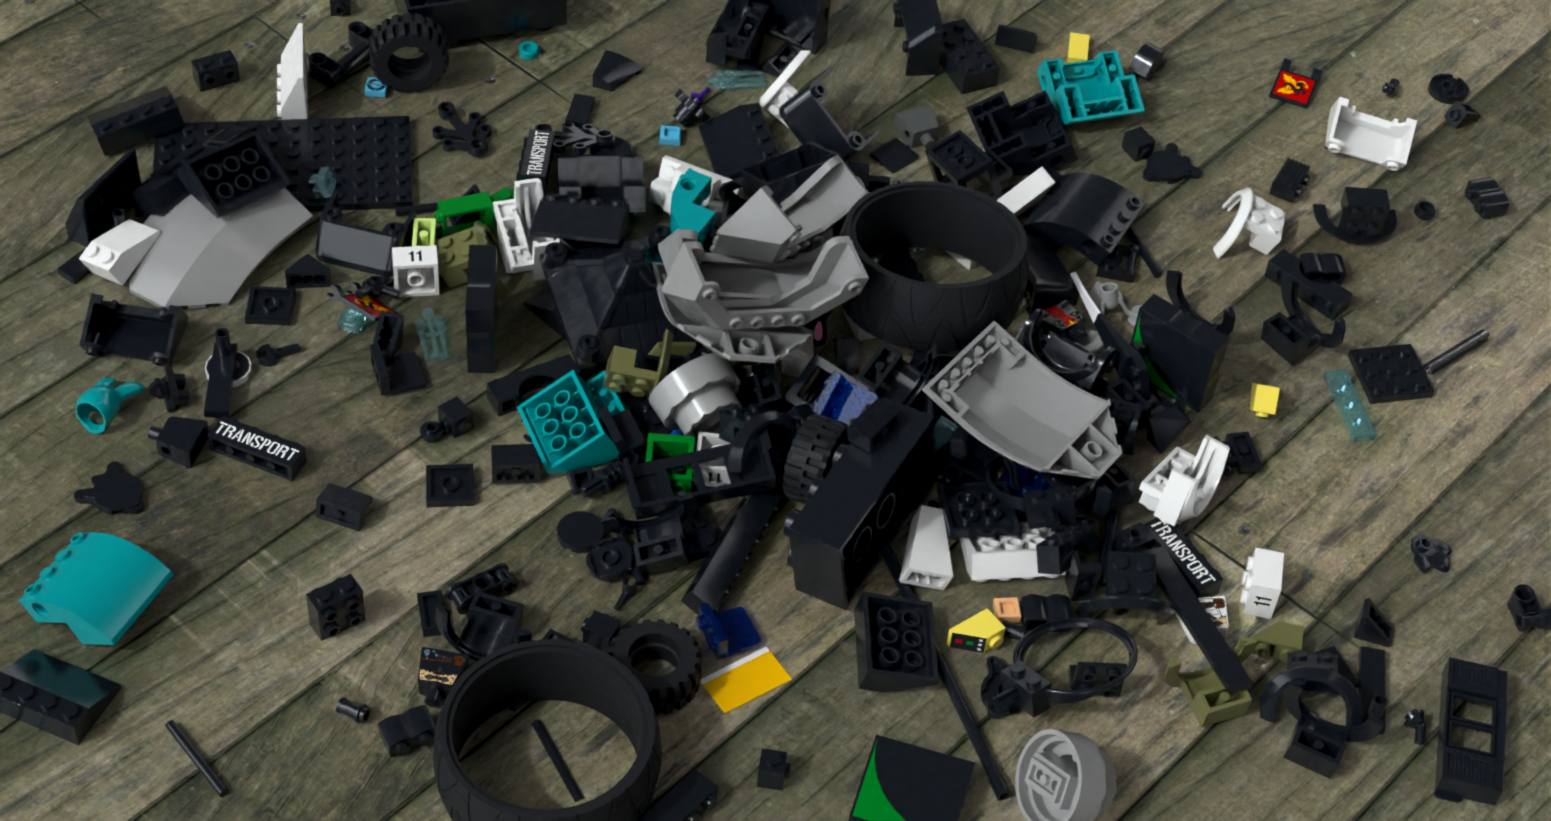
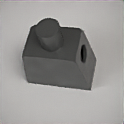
(917, 126)

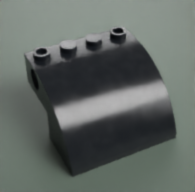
(1024, 133)
(604, 178)
(1085, 213)

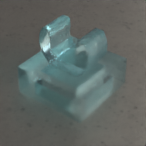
(324, 182)
(351, 320)

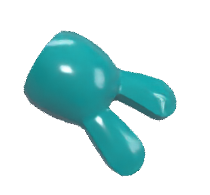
(104, 400)

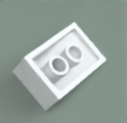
(119, 250)

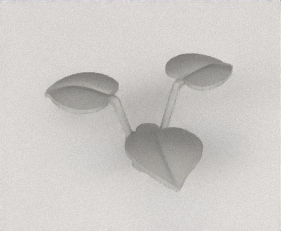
(1107, 297)

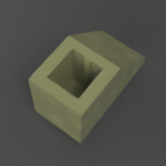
(1278, 640)

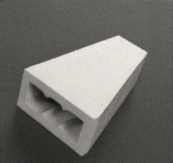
(1027, 192)
(927, 551)

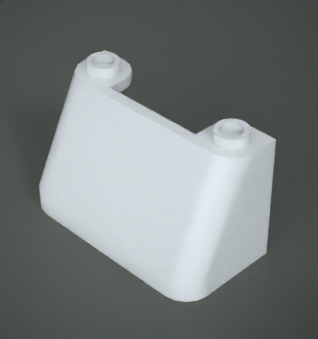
(1369, 136)

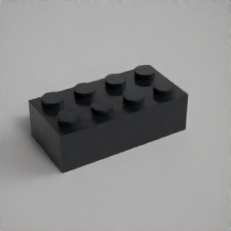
(966, 58)

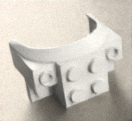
(514, 221)
(1182, 495)

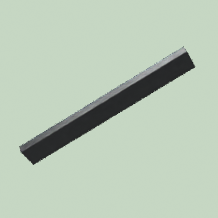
(1199, 623)

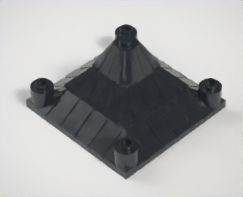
(609, 297)

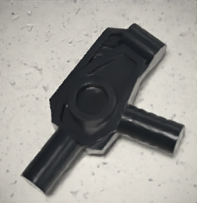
(376, 286)

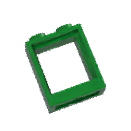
(463, 205)
(670, 446)

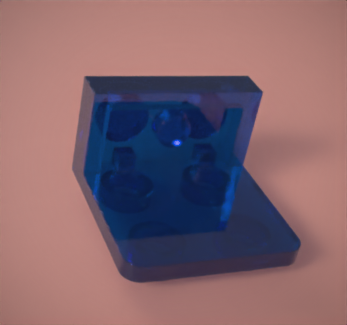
(842, 399)
(727, 631)

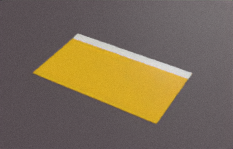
(745, 679)

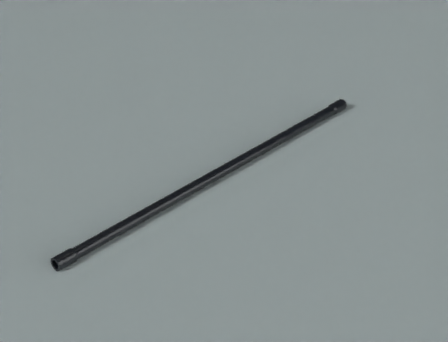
(996, 779)

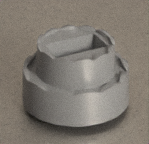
(696, 394)
(1064, 778)

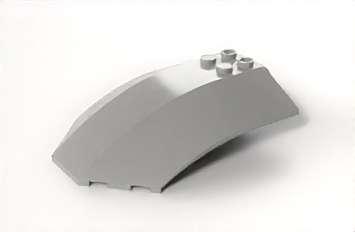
(210, 257)
(745, 344)
(1025, 408)

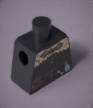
(439, 673)

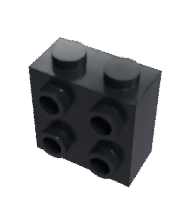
(336, 607)

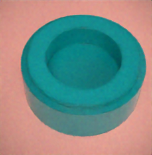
(528, 50)

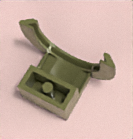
(454, 254)
(623, 376)
(1207, 693)

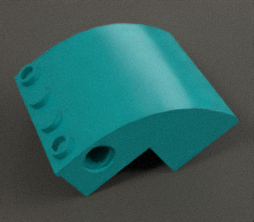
(1090, 88)
(685, 205)
(96, 587)

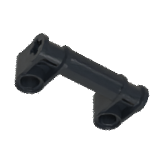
(327, 70)
(1527, 609)

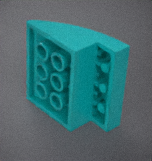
(568, 425)

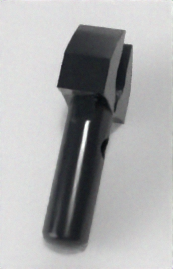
(268, 355)

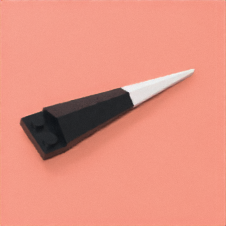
(1126, 359)

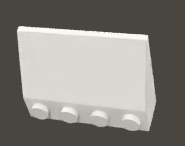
(293, 78)
(1004, 555)

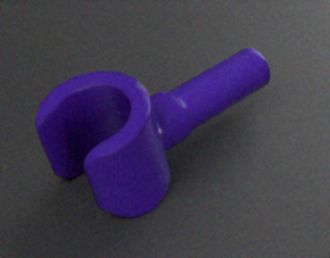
(700, 96)

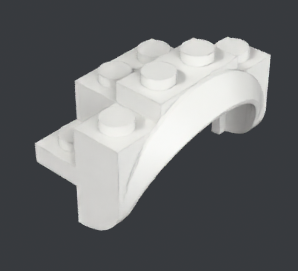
(670, 171)

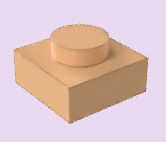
(1007, 609)

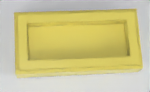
(1078, 47)

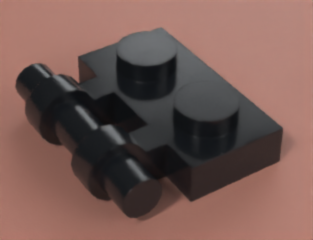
(1242, 454)

